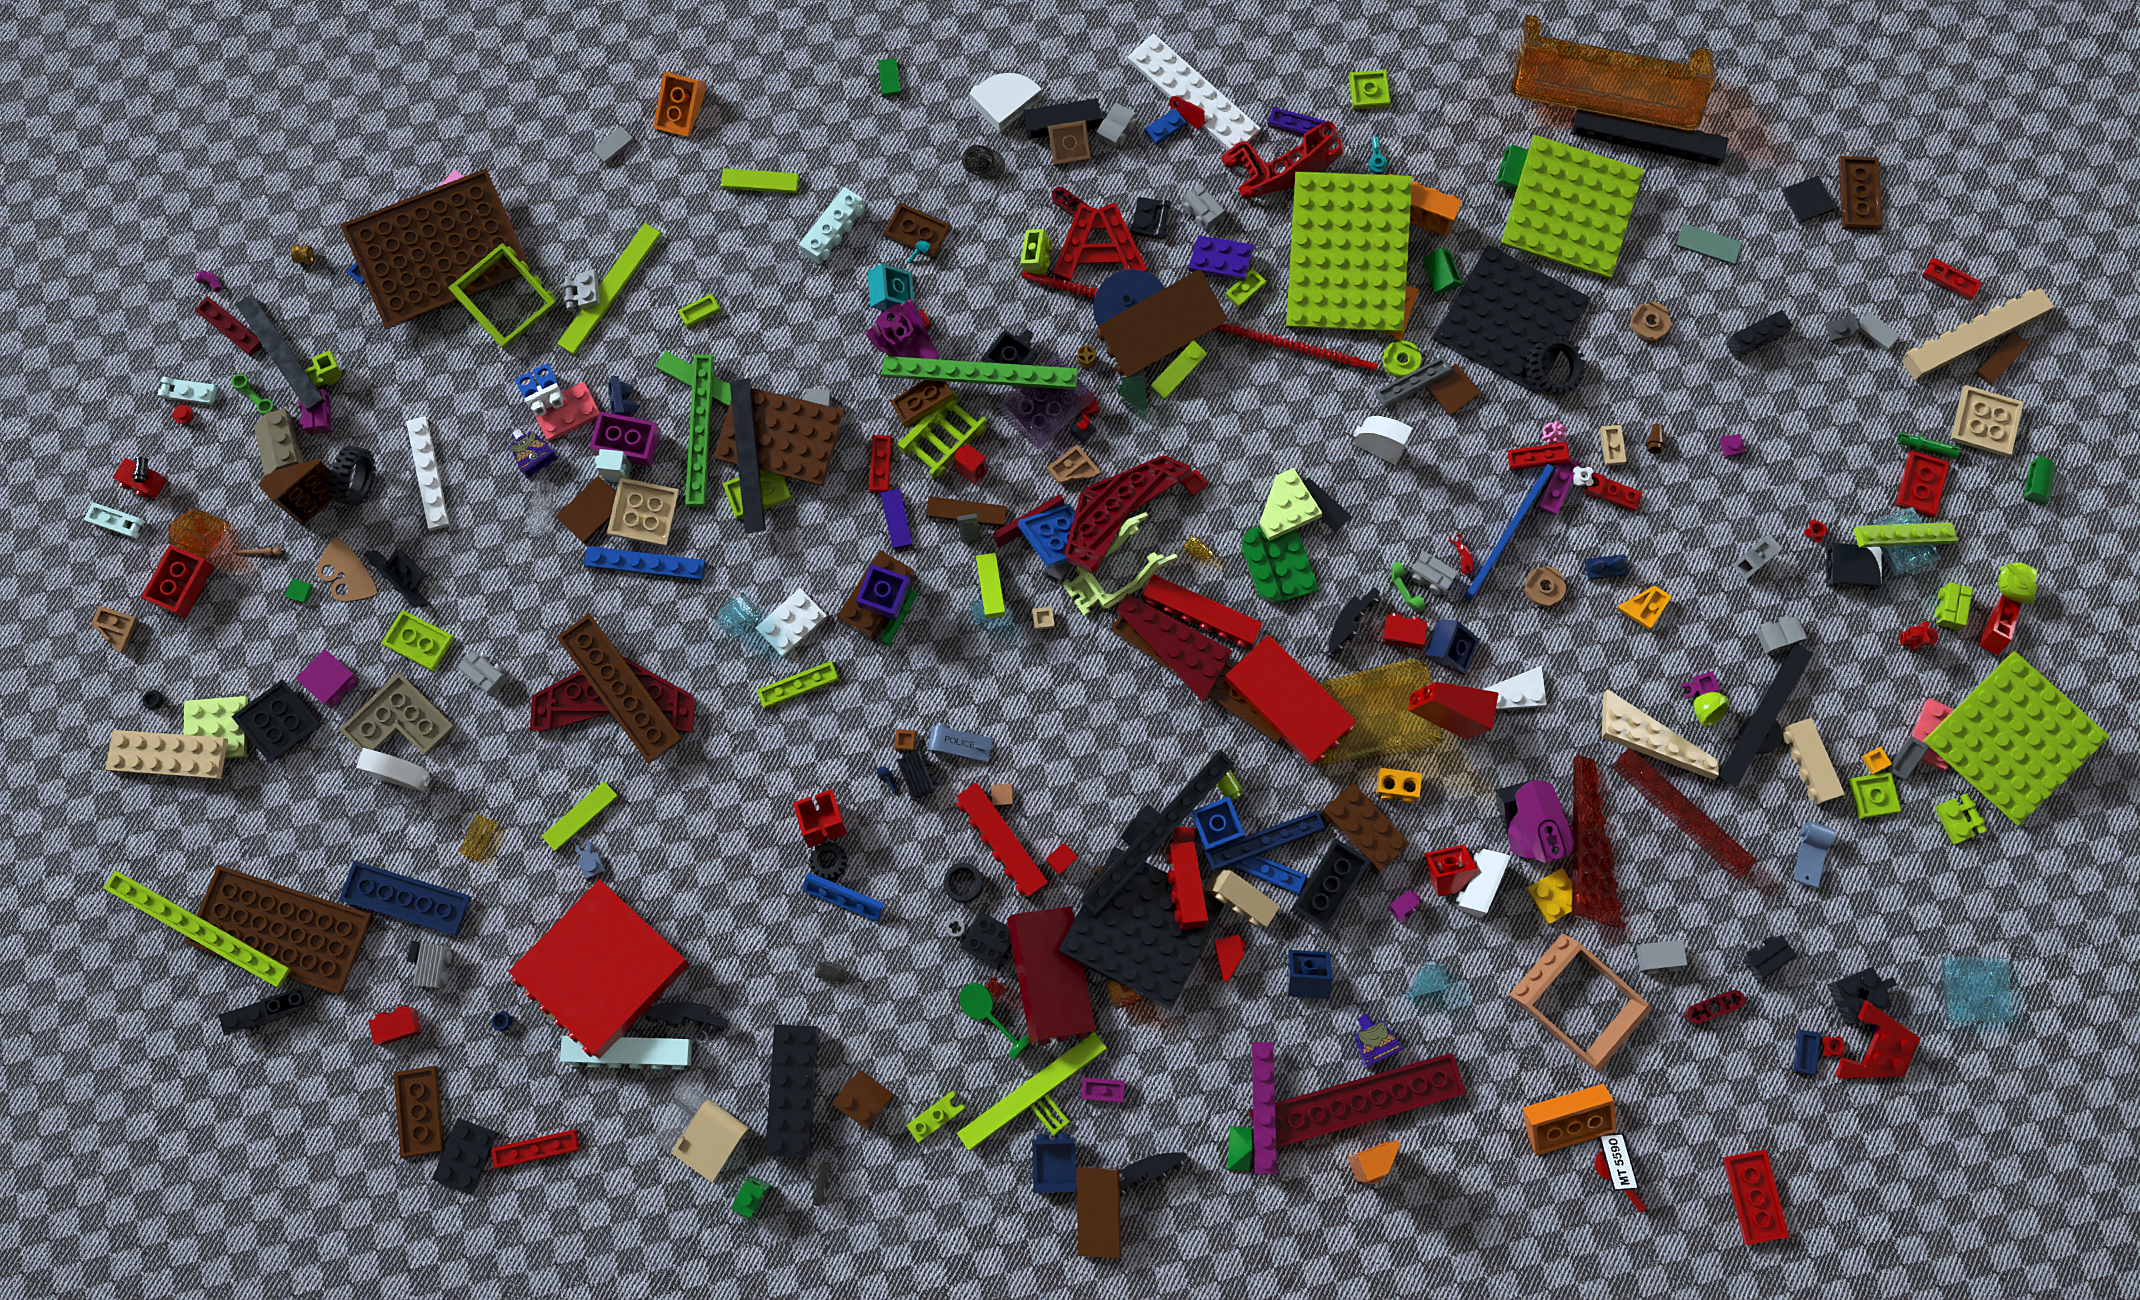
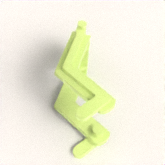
(1090, 590)

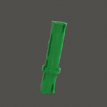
(1920, 443)
(893, 626)

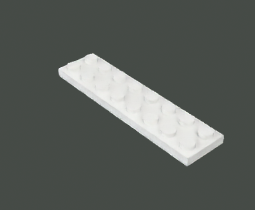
(1178, 78)

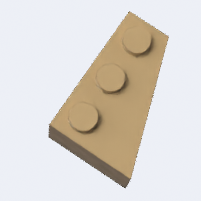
(1242, 897)

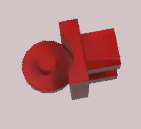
(1919, 636)

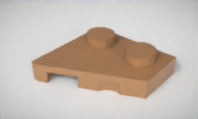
(1073, 467)
(115, 627)

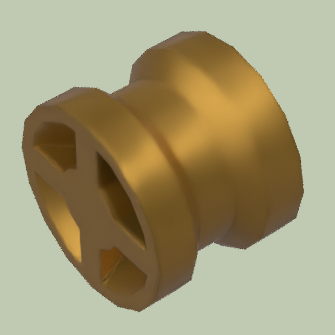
(302, 254)
(1086, 352)

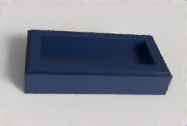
(1806, 1052)

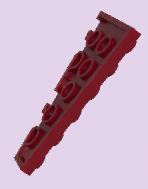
(1184, 650)

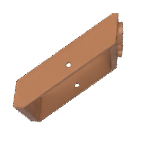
(1548, 969)

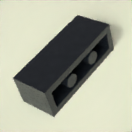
(1759, 334)

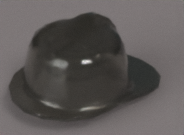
(983, 162)

